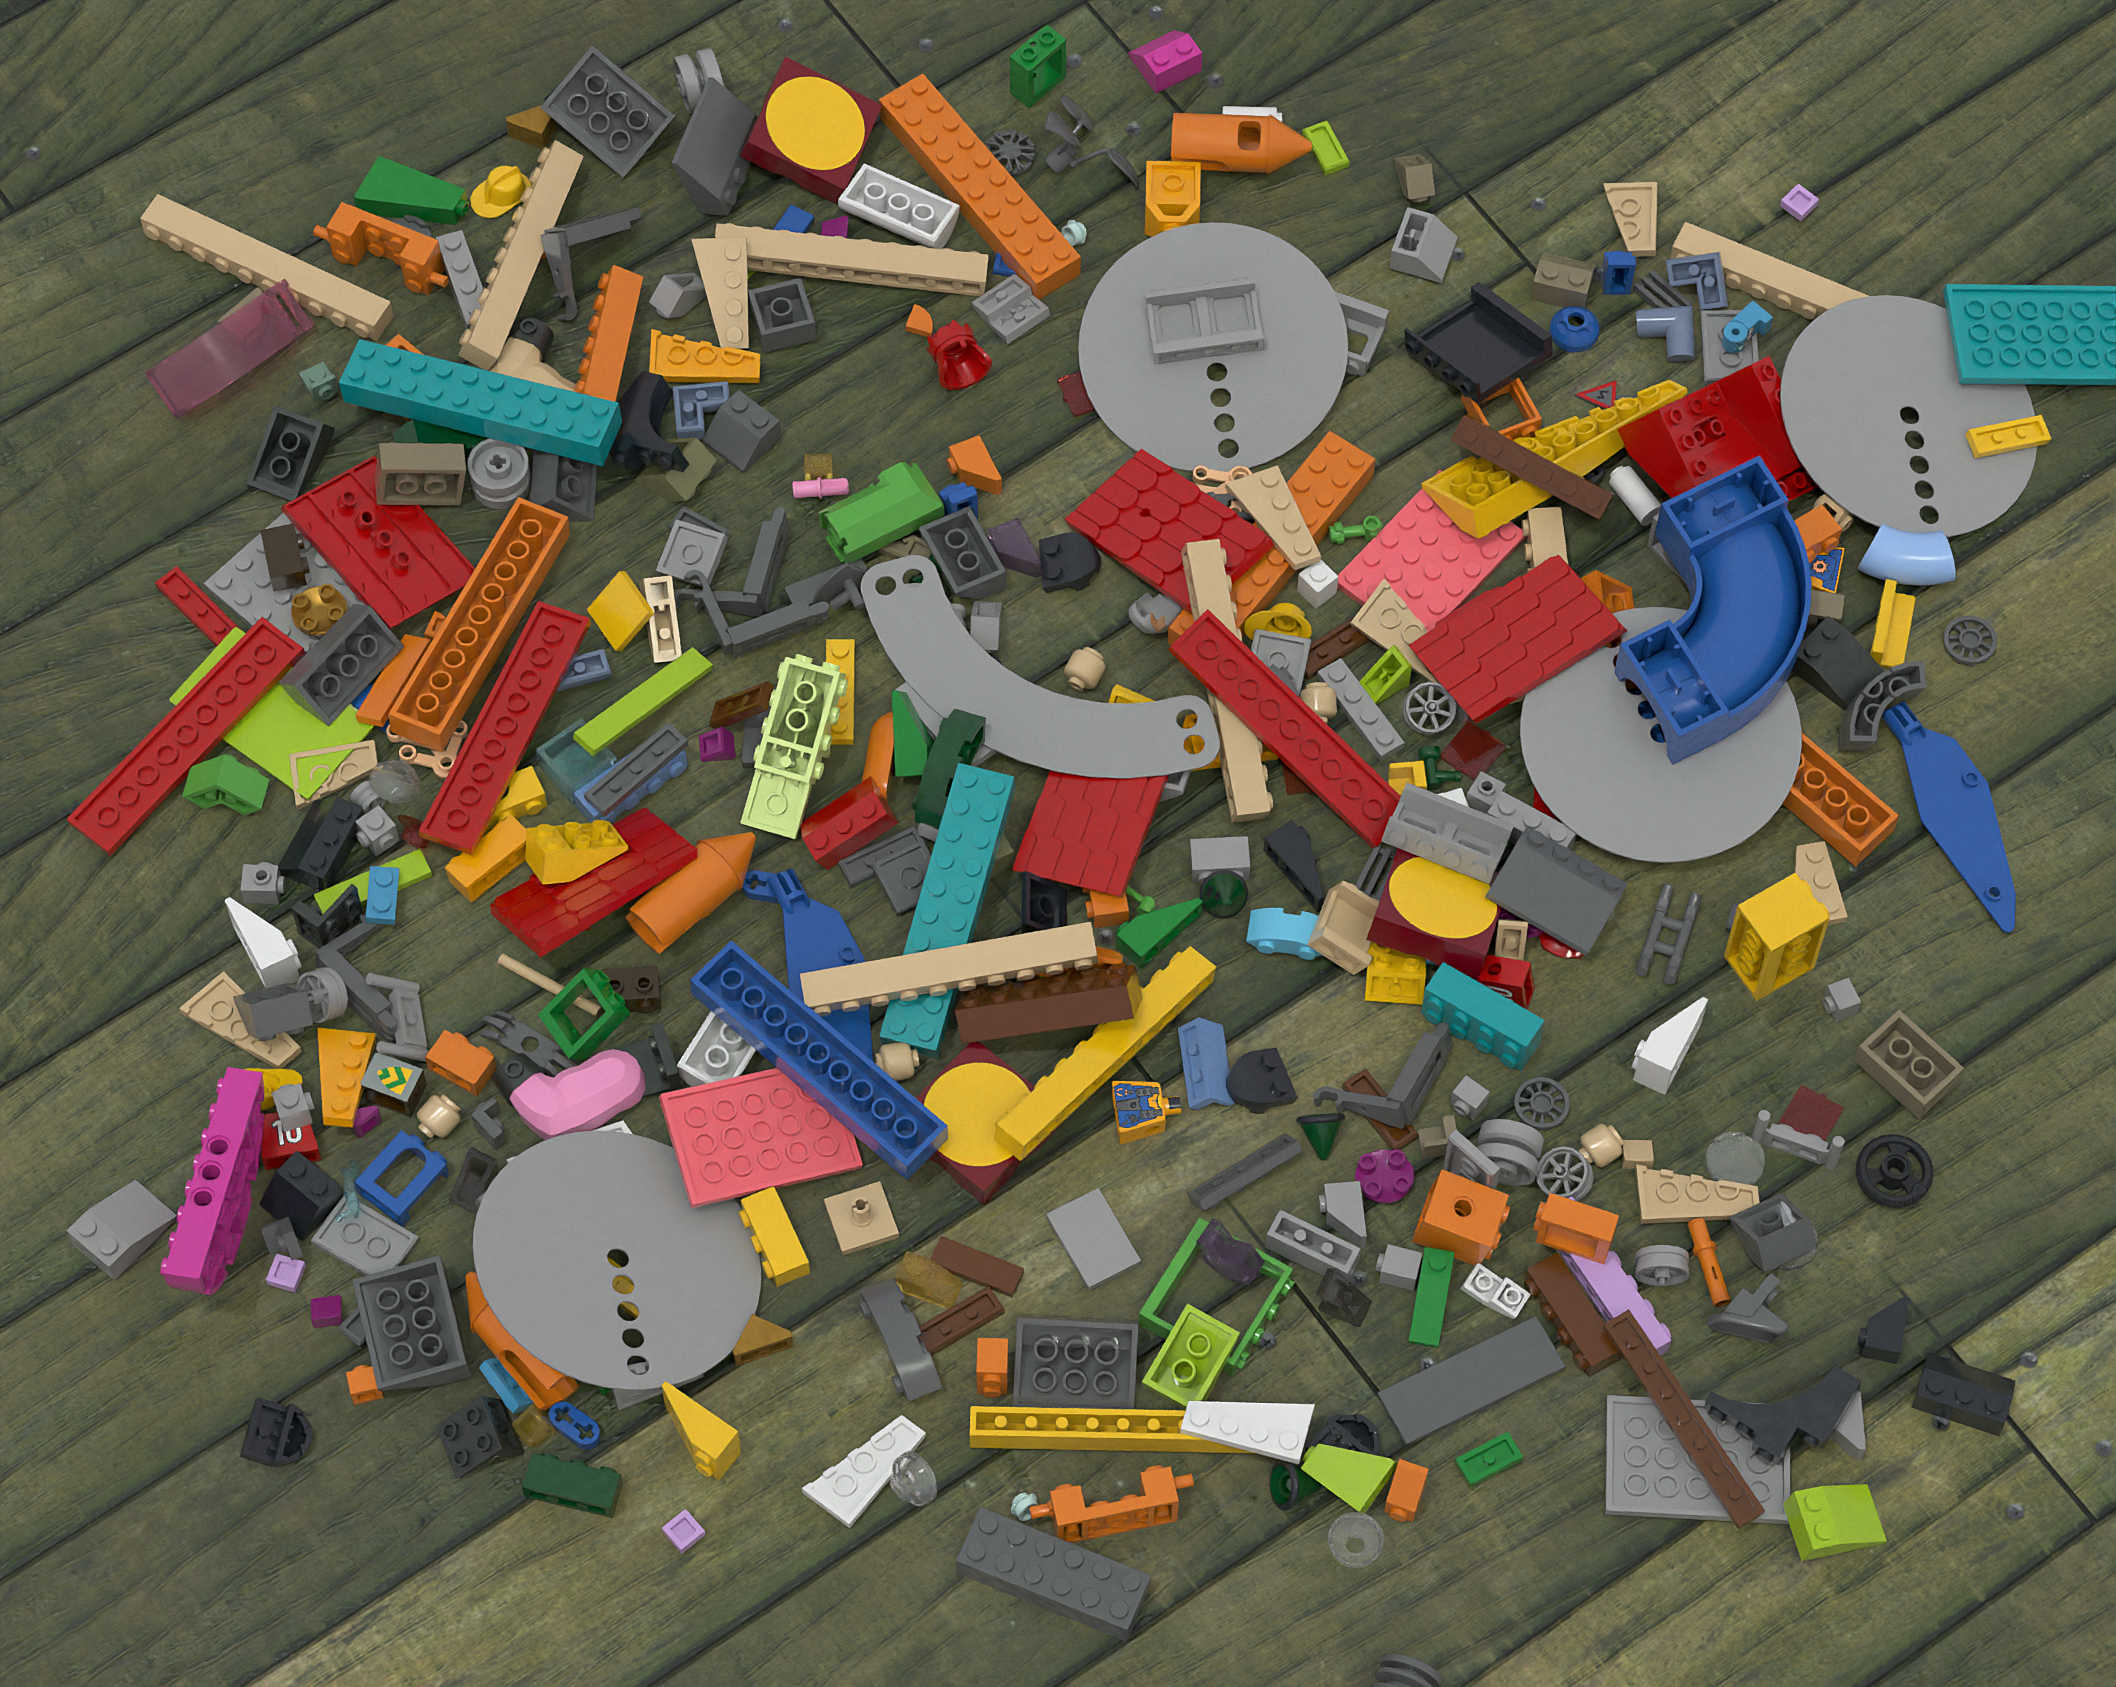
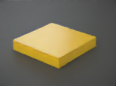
(620, 611)

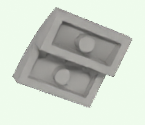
(1011, 308)

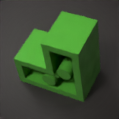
(227, 783)

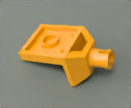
(1171, 195)

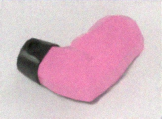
(575, 1098)

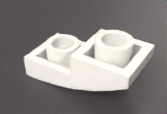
(1494, 1292)

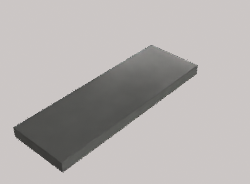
(1471, 1381)

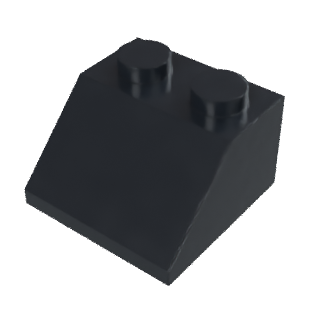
(302, 1194)

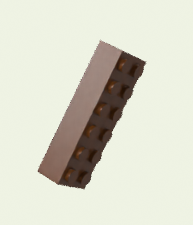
(1049, 1003)

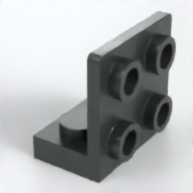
(324, 928)
(656, 1061)
(478, 1435)

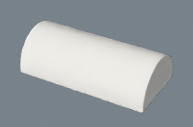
(900, 207)
(714, 1054)

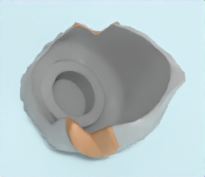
(1154, 614)

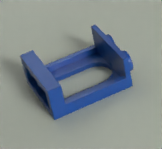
(398, 1207)

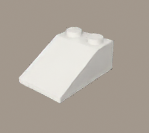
(265, 945)
(1666, 1047)

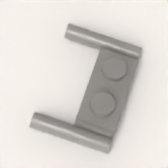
(407, 1011)
(1796, 1143)

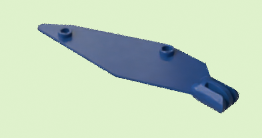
(1956, 811)
(819, 941)

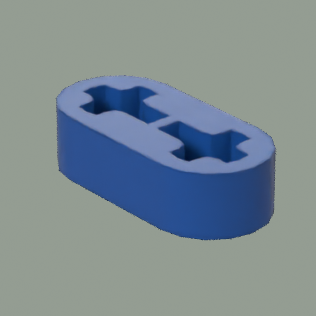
(762, 891)
(579, 1420)

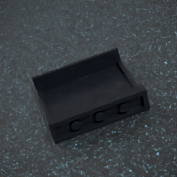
(1481, 345)

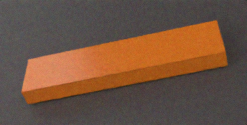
(392, 681)

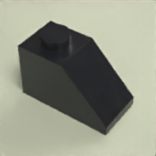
(1885, 1333)

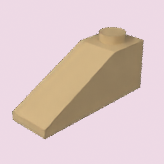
(663, 625)

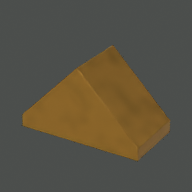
(531, 126)
(760, 1340)

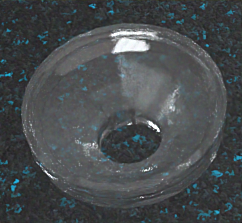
(392, 786)
(913, 1479)
(1355, 1526)

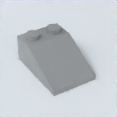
(120, 1228)

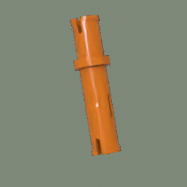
(1705, 1251)

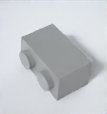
(1218, 854)

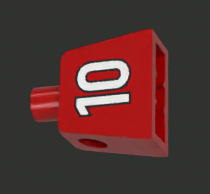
(1508, 978)
(281, 1145)

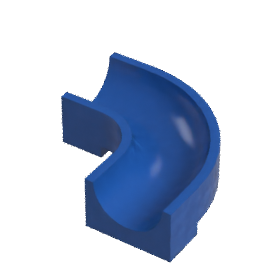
(1744, 616)

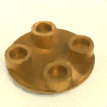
(317, 609)

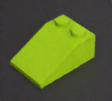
(1191, 1358)
(1833, 1520)

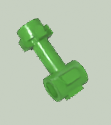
(1369, 530)

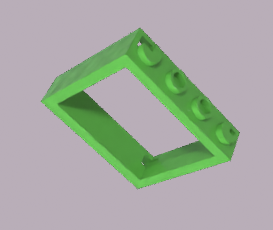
(1272, 1268)

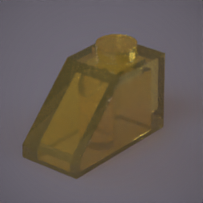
(927, 1280)

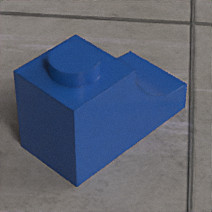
(1618, 272)
(959, 497)

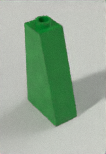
(400, 191)

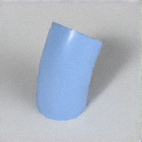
(1909, 557)

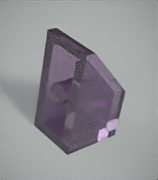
(1015, 548)

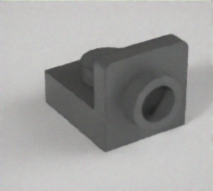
(486, 1123)
(281, 1237)

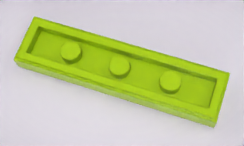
(411, 867)

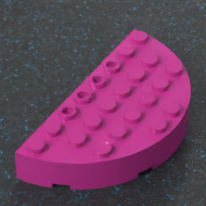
(220, 1190)

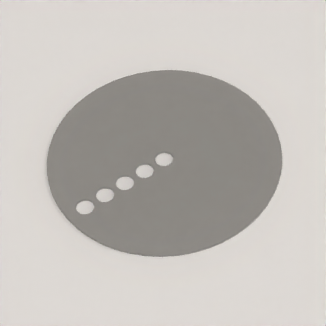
(1274, 391)
(1845, 423)
(1617, 786)
(548, 1274)

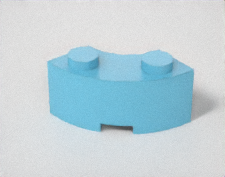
(1275, 931)

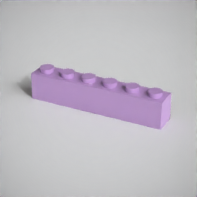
(1615, 1293)

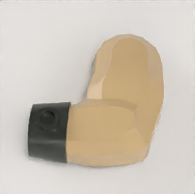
(526, 352)

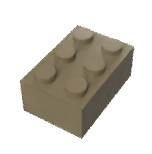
(420, 474)
(1909, 1064)

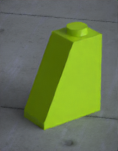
(1349, 1473)

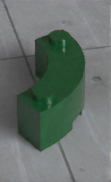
(428, 433)
(956, 743)

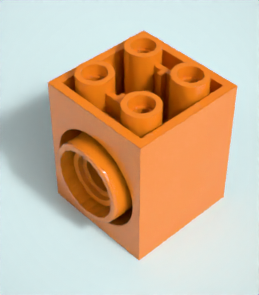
(1461, 1218)

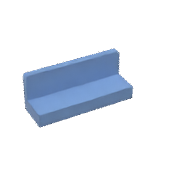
(1204, 1063)

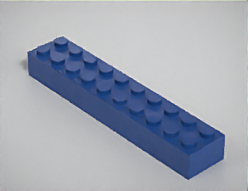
(819, 1060)

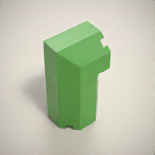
(881, 513)

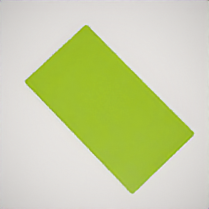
(283, 727)

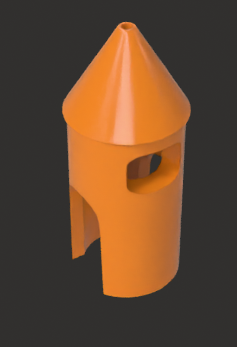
(1235, 142)
(692, 890)
(539, 1381)

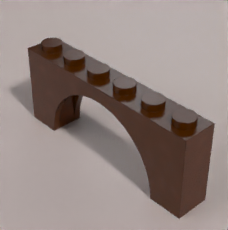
(1532, 467)

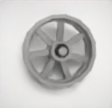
(1428, 708)
(325, 994)
(1564, 1173)
(1662, 1265)

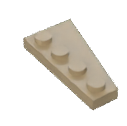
(216, 1011)

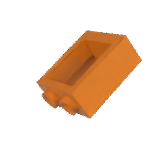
(1524, 403)
(1575, 1228)

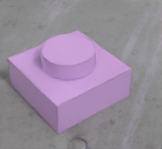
(1799, 202)
(285, 1273)
(683, 1531)

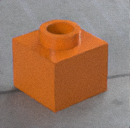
(363, 1385)

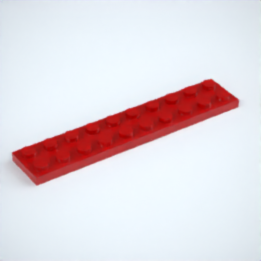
(1287, 726)
(504, 728)
(185, 736)

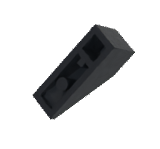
(1292, 853)

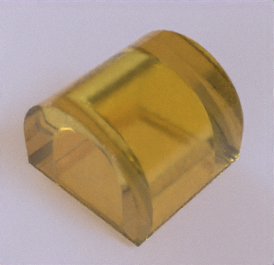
(818, 466)
(533, 1426)

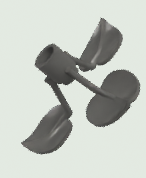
(1065, 152)

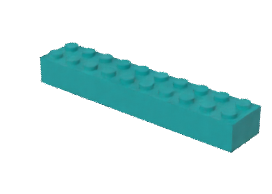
(481, 402)
(952, 897)

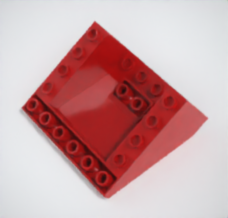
(1717, 432)

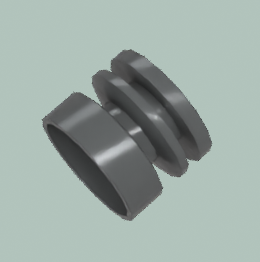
(1404, 1671)

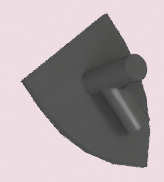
(842, 587)

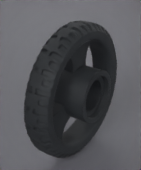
(1898, 1147)

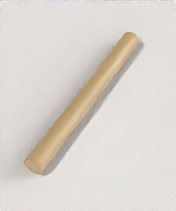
(546, 983)

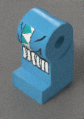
(1744, 326)

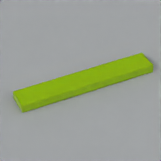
(642, 701)

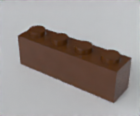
(1571, 1314)

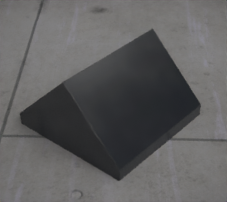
(1042, 904)

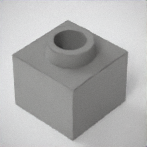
(1484, 792)
(1841, 1000)
(1469, 1098)

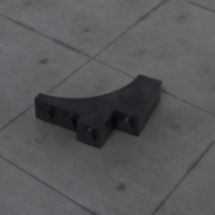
(640, 431)
(1775, 1425)

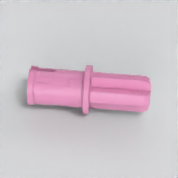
(820, 488)

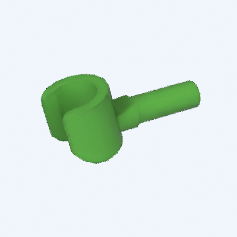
(1146, 903)

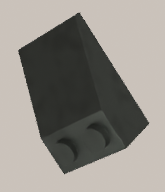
(289, 453)
(1835, 663)

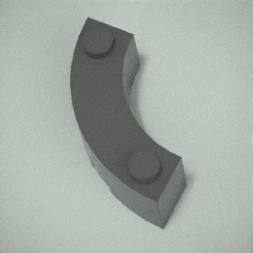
(1864, 712)
(898, 1332)

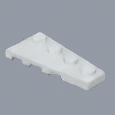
(1255, 1427)
(861, 1476)

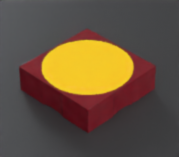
(810, 130)
(1435, 914)
(969, 1100)

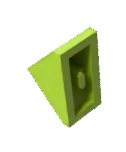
(1387, 675)

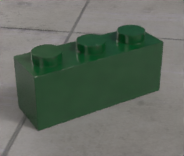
(572, 1484)

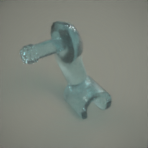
(350, 1176)

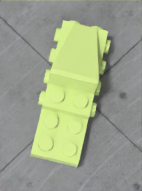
(793, 744)

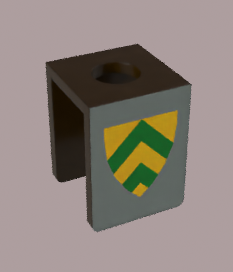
(393, 1084)

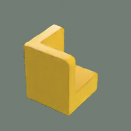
(1406, 772)

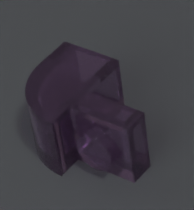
(1227, 1255)

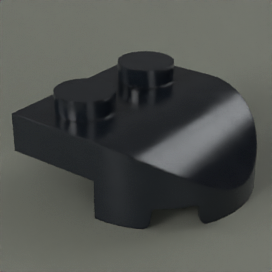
(1067, 562)
(1260, 1081)
(1350, 1433)
(275, 1434)

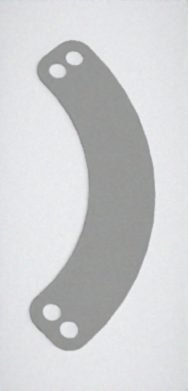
(1021, 717)

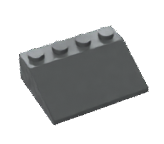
(608, 111)
(711, 149)
(1556, 890)
(412, 1326)
(1075, 1362)

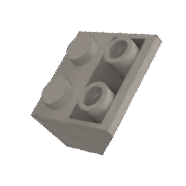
(1422, 246)

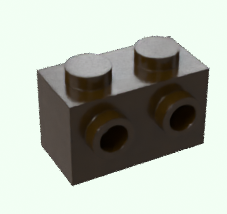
(284, 558)
(637, 986)

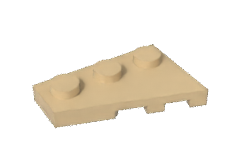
(1635, 214)
(355, 767)
(1815, 867)

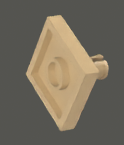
(861, 1218)

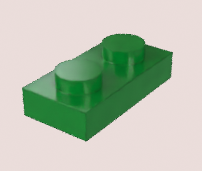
(1488, 1459)

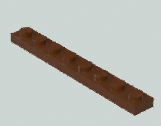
(1683, 1419)

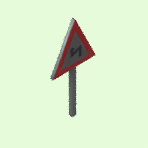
(1602, 396)

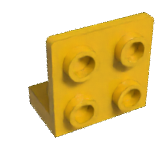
(1394, 976)

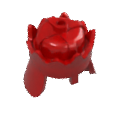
(958, 356)

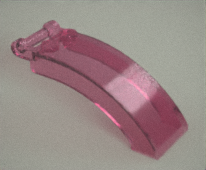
(228, 350)

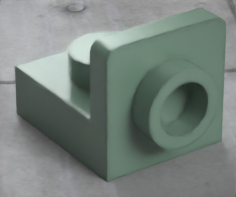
(319, 382)

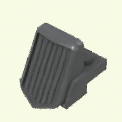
(1749, 1316)

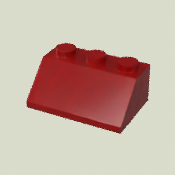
(847, 824)

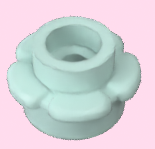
(1074, 232)
(1021, 1505)

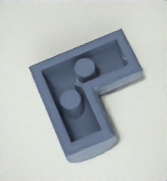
(1706, 272)
(1672, 323)
(692, 402)
(585, 670)

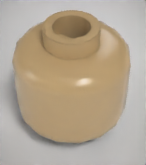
(1084, 669)
(1320, 699)
(897, 1060)
(438, 1116)
(1601, 1145)

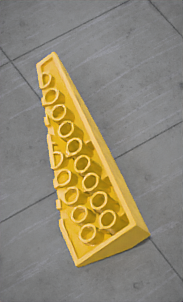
(1486, 496)

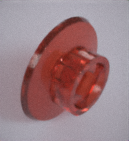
(410, 832)

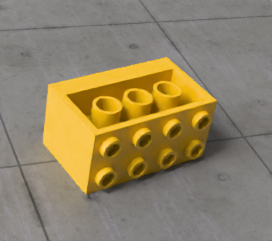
(1776, 936)

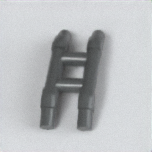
(1660, 920)

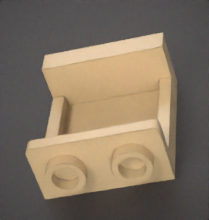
(1344, 927)

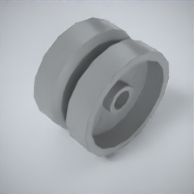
(692, 79)
(499, 473)
(1513, 1149)

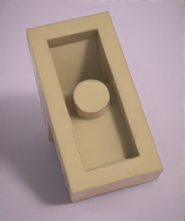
(1510, 938)

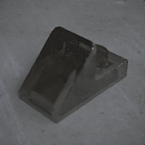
(474, 1179)
(1342, 1298)

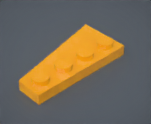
(701, 362)
(343, 1063)

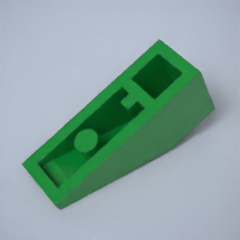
(911, 738)
(1154, 930)
(1431, 1297)

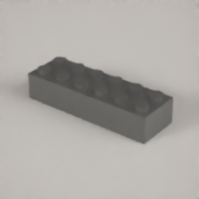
(1053, 1574)

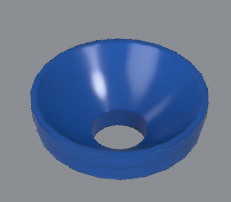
(1570, 337)

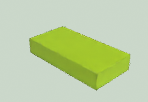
(1326, 148)

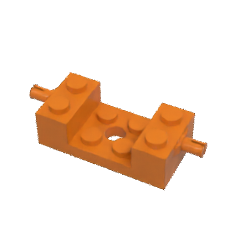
(356, 231)
(1154, 1507)

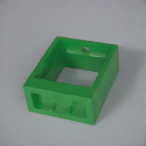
(1038, 68)
(564, 1031)

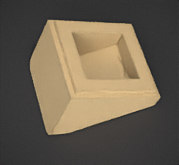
(1637, 1152)

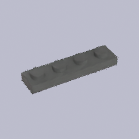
(636, 769)
(1244, 1171)

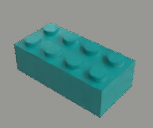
(1482, 1017)

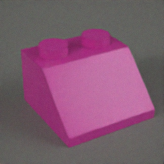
(1168, 60)

